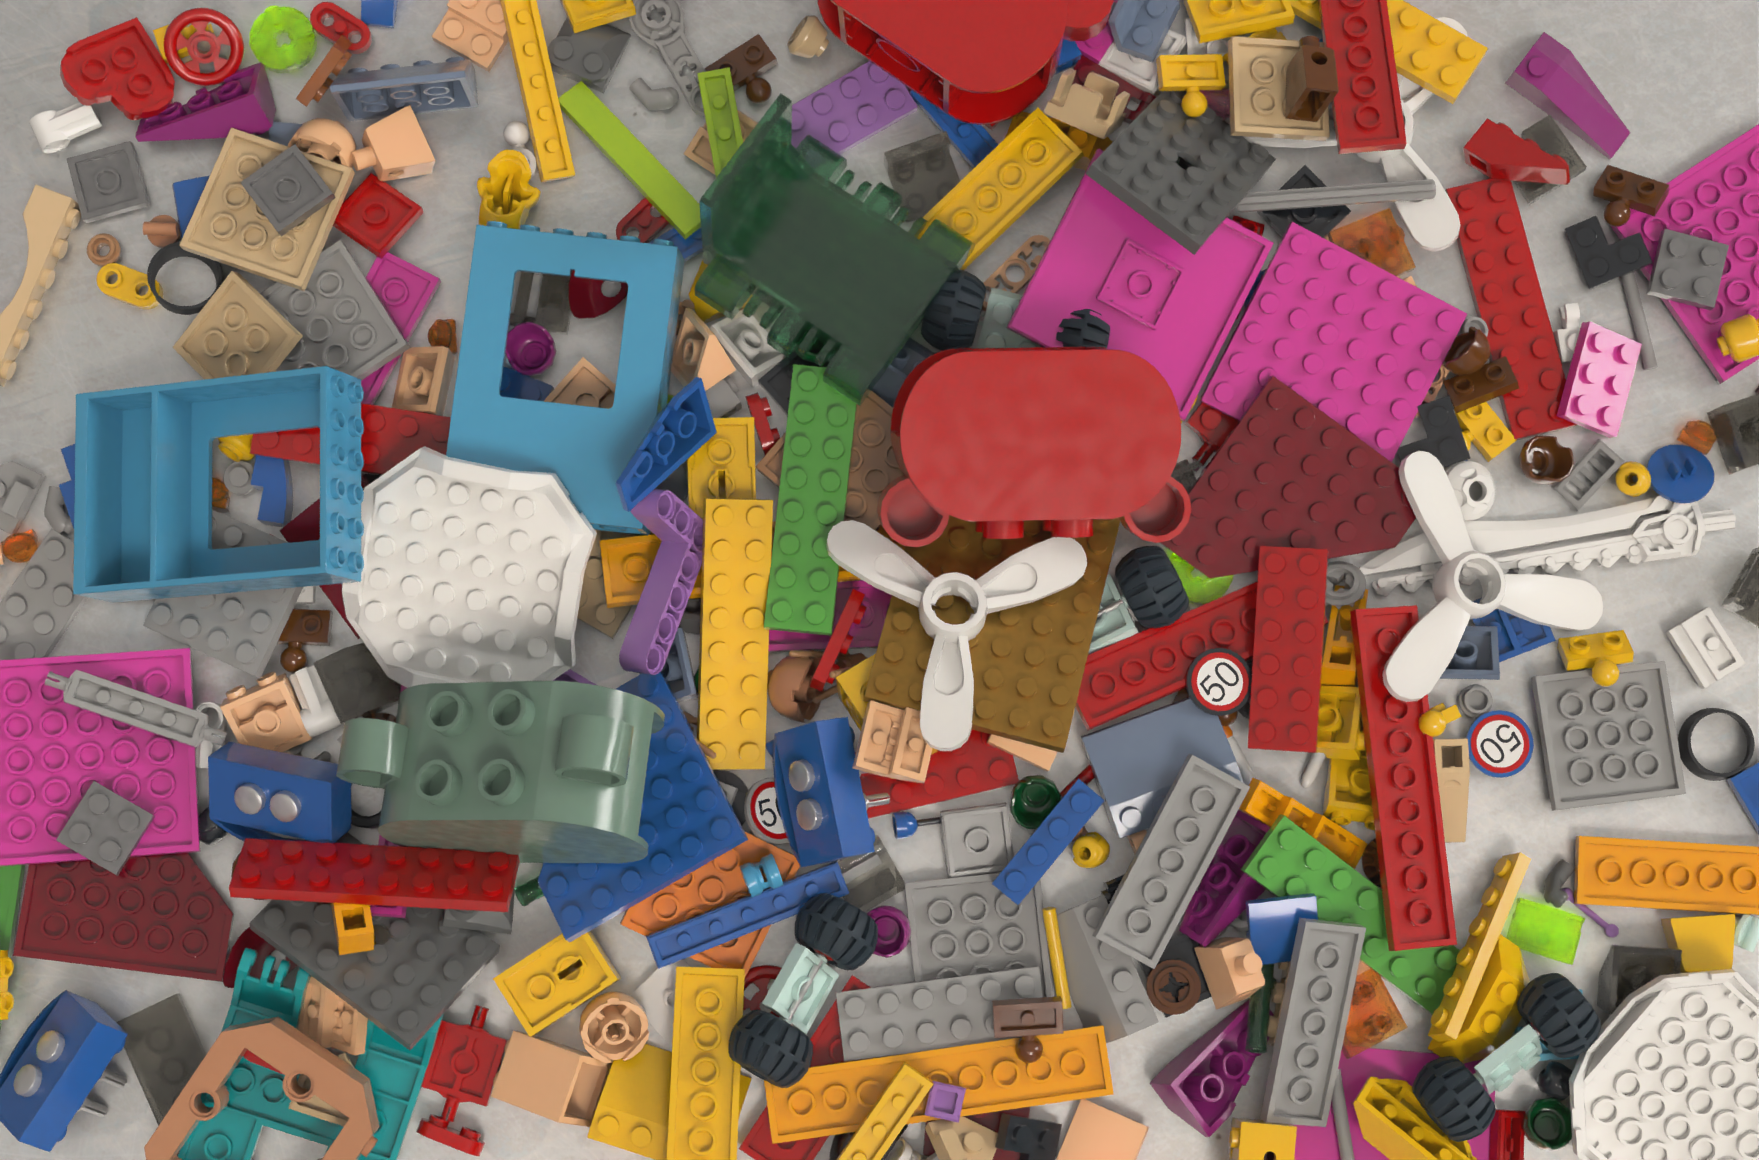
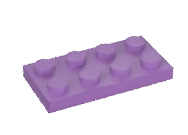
(852, 109)

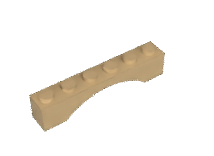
(48, 224)

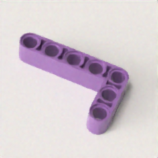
(668, 581)

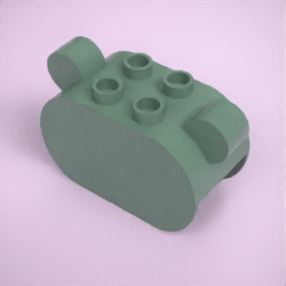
(509, 769)

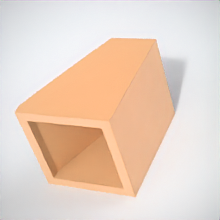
(550, 1079)

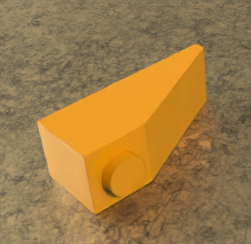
(1339, 653)

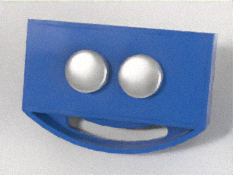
(822, 793)
(278, 794)
(57, 1068)

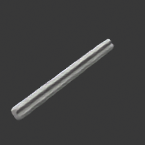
(1338, 195)

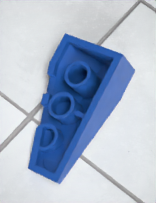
(668, 443)

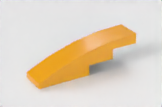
(1267, 804)

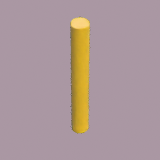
(1056, 956)

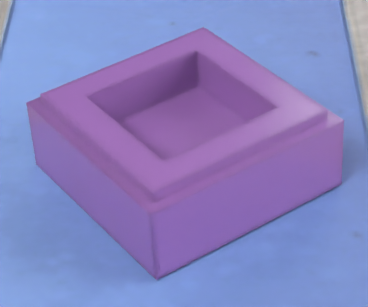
(945, 1101)

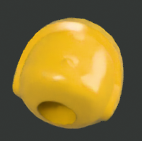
(1625, 482)
(1090, 850)

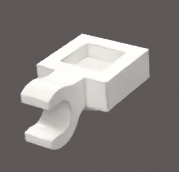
(1567, 337)

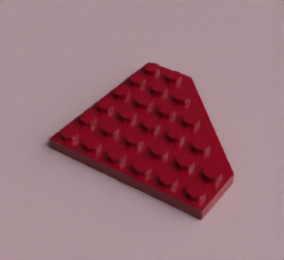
(1292, 483)
(147, 919)

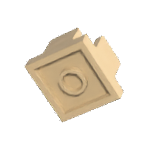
(1088, 105)

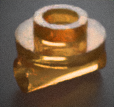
(443, 334)
(1698, 436)
(220, 494)
(20, 546)

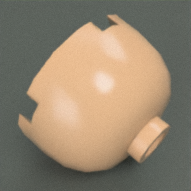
(325, 140)
(613, 1027)

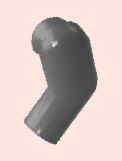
(1555, 881)

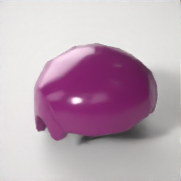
(530, 349)
(893, 930)

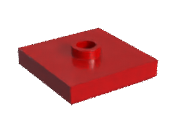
(376, 215)

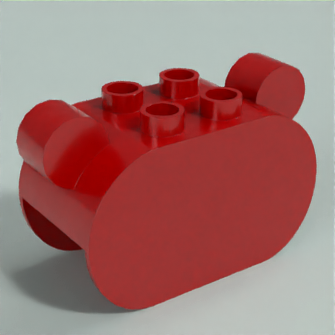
(967, 55)
(1034, 439)

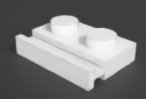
(1705, 647)

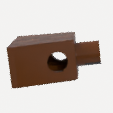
(1310, 81)

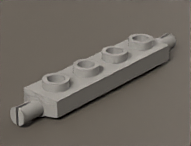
(136, 708)

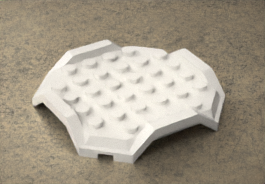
(469, 572)
(1672, 1074)

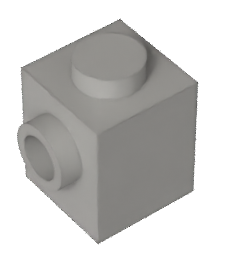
(723, 399)

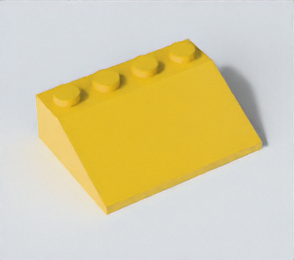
(636, 1104)

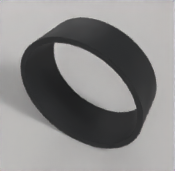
(174, 251)
(1686, 752)

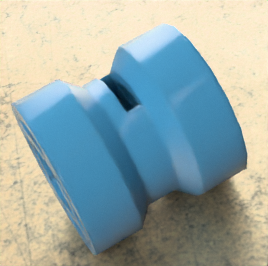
(754, 879)

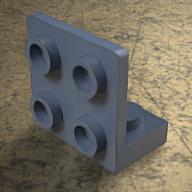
(1142, 25)

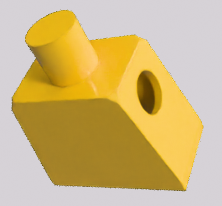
(1704, 941)

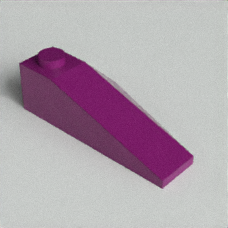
(1563, 89)
(239, 103)
(1224, 885)
(1209, 1074)

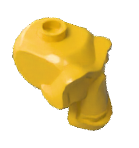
(507, 193)

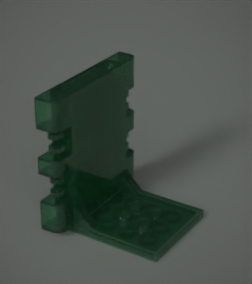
(820, 254)

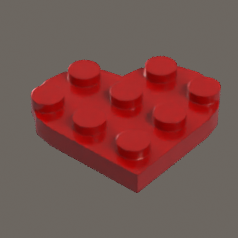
(119, 68)

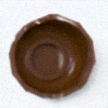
(1468, 353)
(1545, 460)

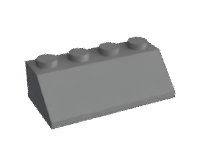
(1100, 976)

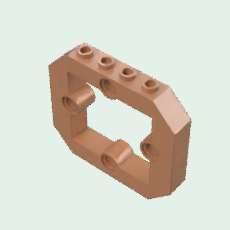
(292, 1055)

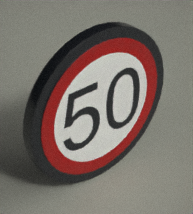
(1219, 682)

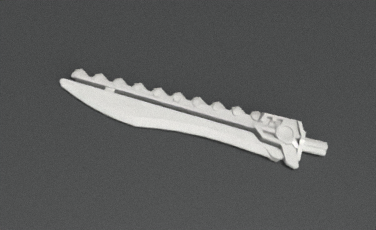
(1653, 539)

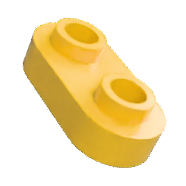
(127, 286)

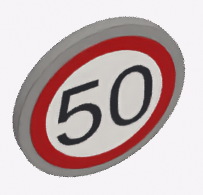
(763, 812)

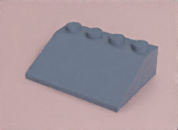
(422, 86)
(1143, 755)

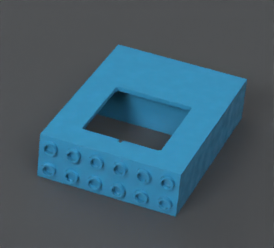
(576, 442)
(149, 485)

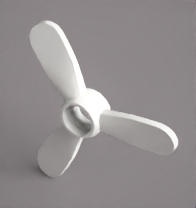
(1430, 222)
(1435, 637)
(949, 679)

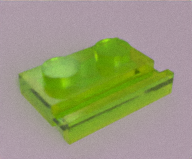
(1545, 931)

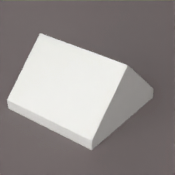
(747, 346)

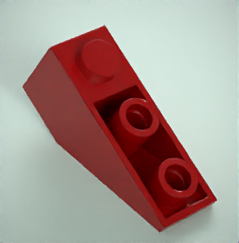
(1506, 156)

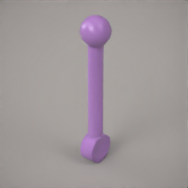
(1610, 930)

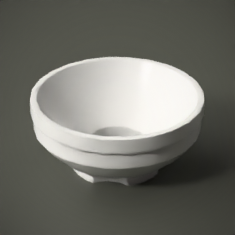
(1461, 477)

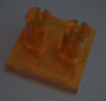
(1376, 241)
(1371, 1015)

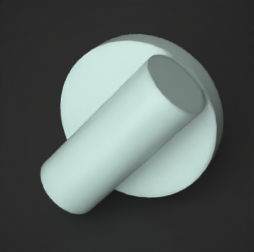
(1746, 932)

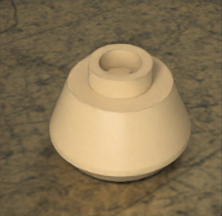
(808, 38)

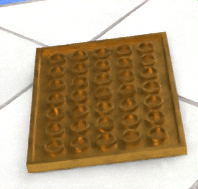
(1023, 658)

